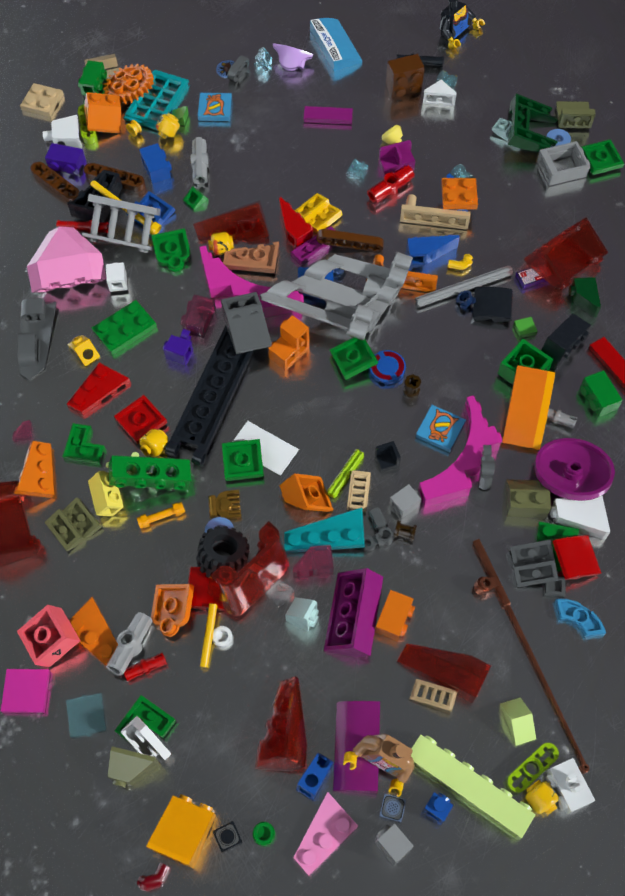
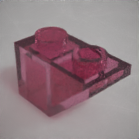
(314, 562)

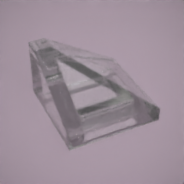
(280, 593)

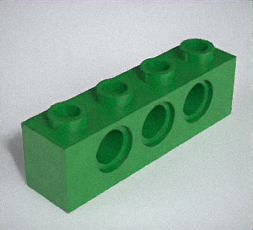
(157, 466)

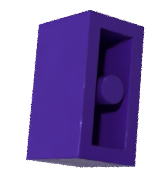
(65, 159)

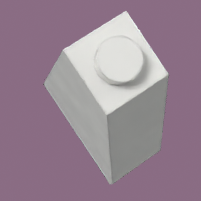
(586, 515)

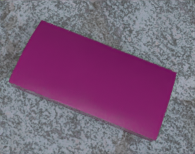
(353, 723)

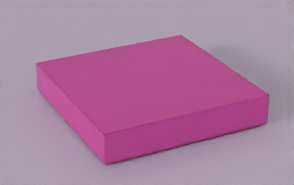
(25, 691)

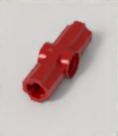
(390, 184)

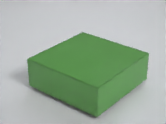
(525, 327)

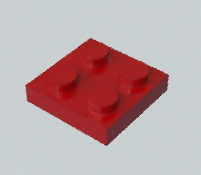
(140, 418)

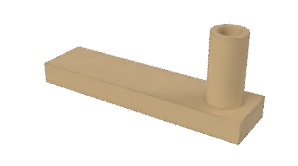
(433, 216)

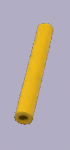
(208, 635)

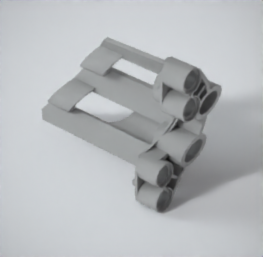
(345, 306)

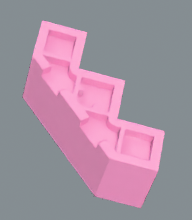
(65, 262)

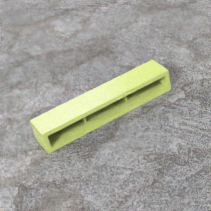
(471, 788)

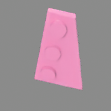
(326, 833)

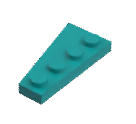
(339, 531)

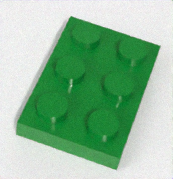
(124, 327)

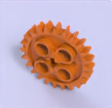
(129, 83)

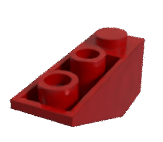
(295, 228)

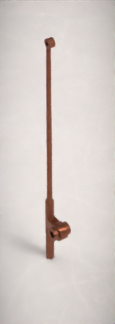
(482, 587)

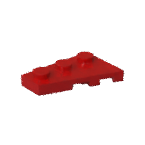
(95, 388)

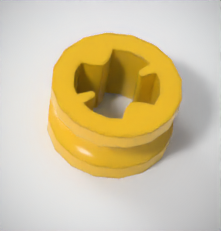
(133, 128)

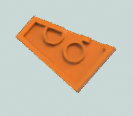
(37, 472)
(94, 631)

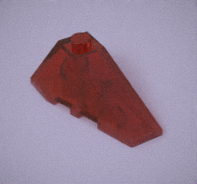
(241, 223)
(447, 669)
(285, 739)

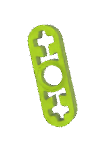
(82, 120)
(548, 762)

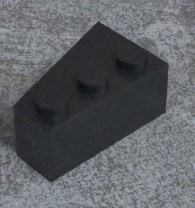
(84, 209)
(565, 340)

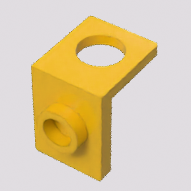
(80, 344)

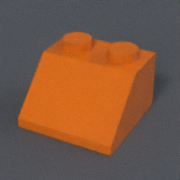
(102, 112)

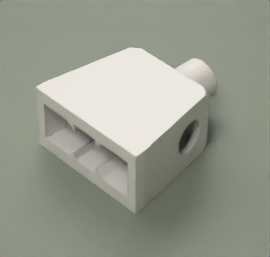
(65, 132)

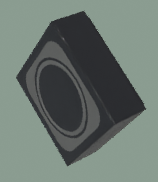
(227, 837)

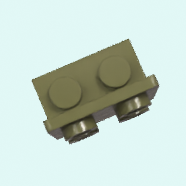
(574, 114)

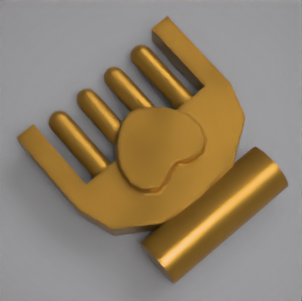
(223, 506)

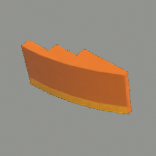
(528, 407)

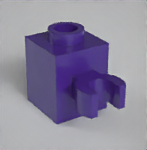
(179, 348)

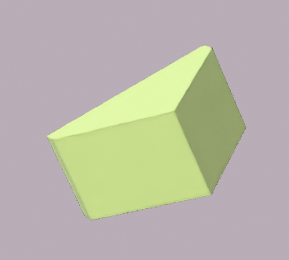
(519, 721)

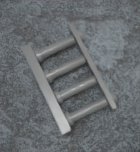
(115, 206)

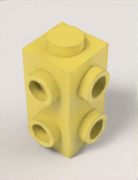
(105, 498)

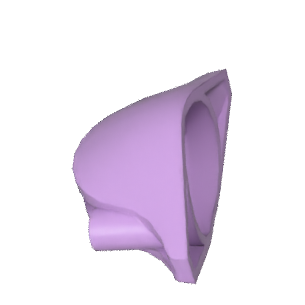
(290, 57)

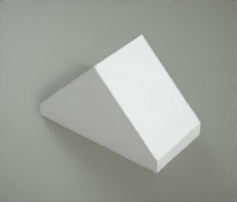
(439, 94)

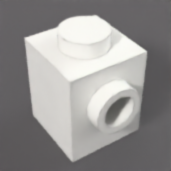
(116, 277)

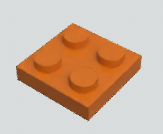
(459, 193)

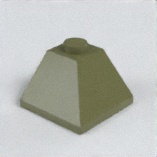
(130, 767)

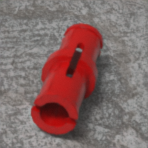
(145, 666)

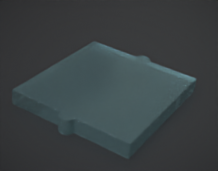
(86, 715)

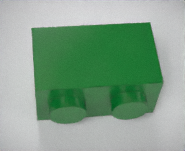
(601, 393)

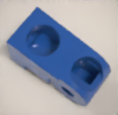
(314, 776)

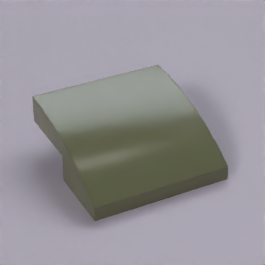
(73, 524)

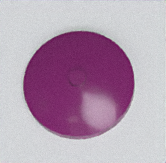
(574, 469)

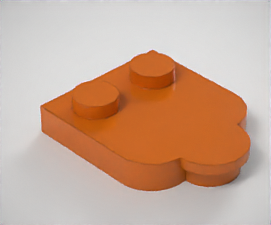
(172, 607)

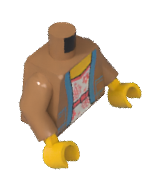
(387, 755)

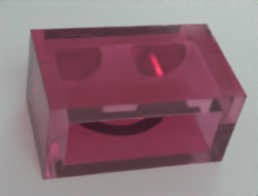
(198, 315)

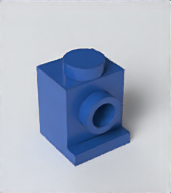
(438, 807)

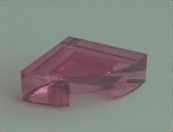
(23, 432)

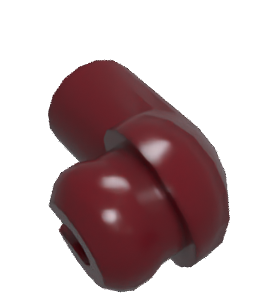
(153, 881)

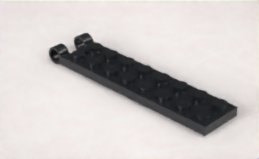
(209, 399)

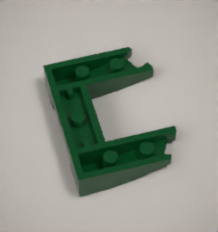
(522, 112)

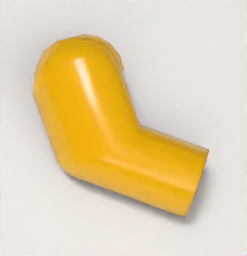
(462, 264)

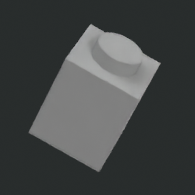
(405, 501)

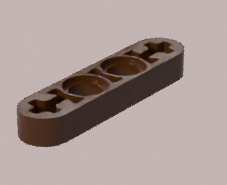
(53, 184)
(127, 184)
(350, 240)

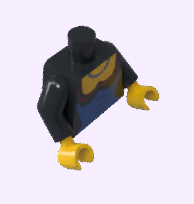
(455, 20)

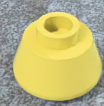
(392, 135)

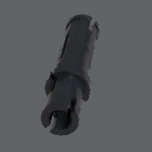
(428, 60)

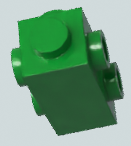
(92, 77)

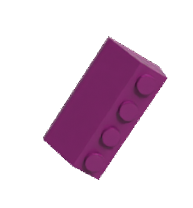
(354, 613)

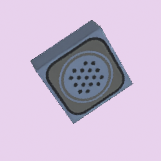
(392, 808)

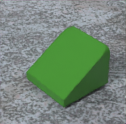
(182, 114)

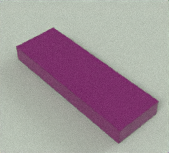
(328, 115)
(309, 250)

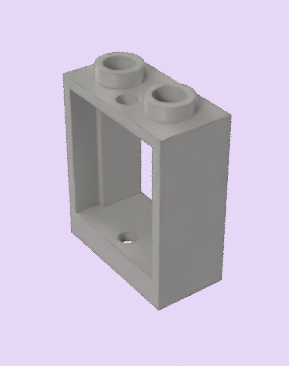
(548, 155)

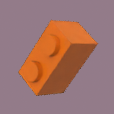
(394, 615)

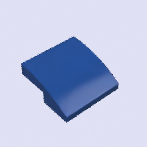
(153, 201)

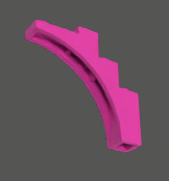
(456, 480)

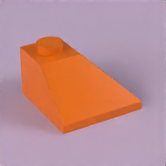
(306, 493)

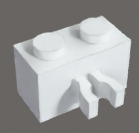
(569, 786)

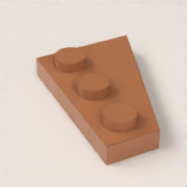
(253, 259)

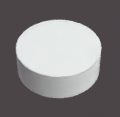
(222, 637)

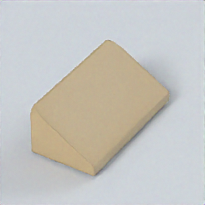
(109, 61)

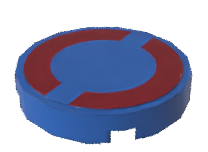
(390, 367)

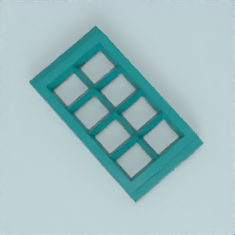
(168, 78)

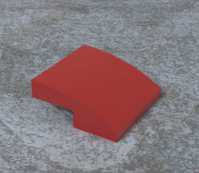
(576, 557)
(201, 598)

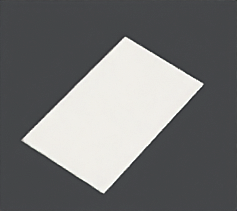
(275, 451)

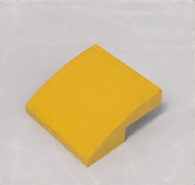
(319, 212)

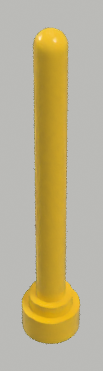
(155, 227)

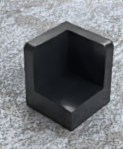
(387, 456)

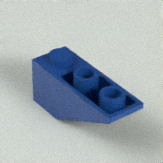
(430, 248)

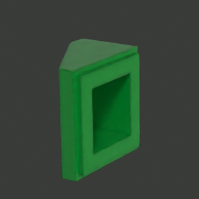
(195, 198)

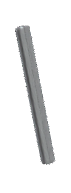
(463, 286)

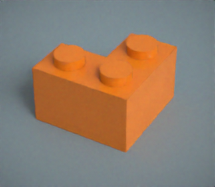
(291, 344)

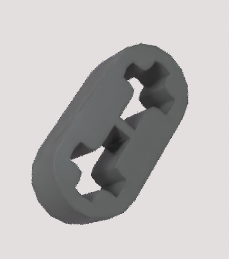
(238, 68)

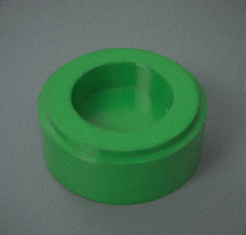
(263, 834)

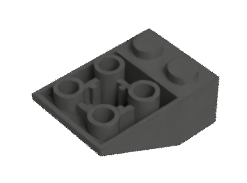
(246, 322)

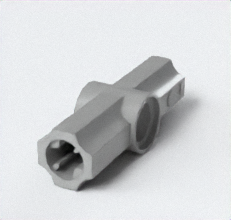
(199, 161)
(129, 643)

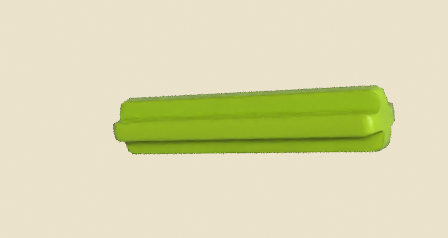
(345, 473)

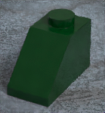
(586, 295)

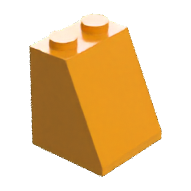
(182, 831)

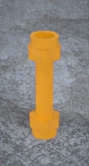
(144, 520)

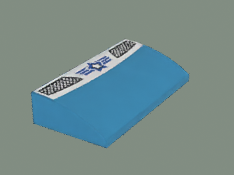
(334, 43)

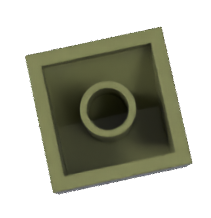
(527, 499)

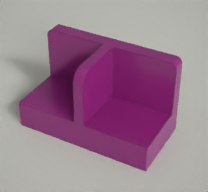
(396, 156)

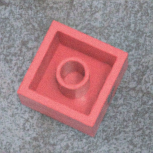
(48, 636)

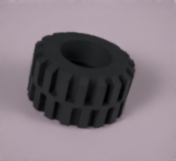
(222, 540)

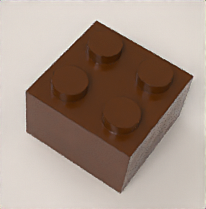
(404, 76)

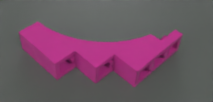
(224, 283)

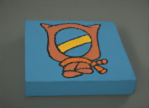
(214, 107)
(440, 428)

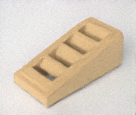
(358, 479)
(431, 703)

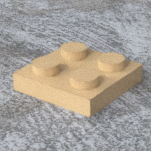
(41, 100)

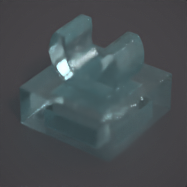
(263, 59)
(357, 170)

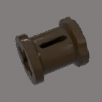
(412, 385)
(405, 531)

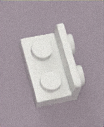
(144, 739)

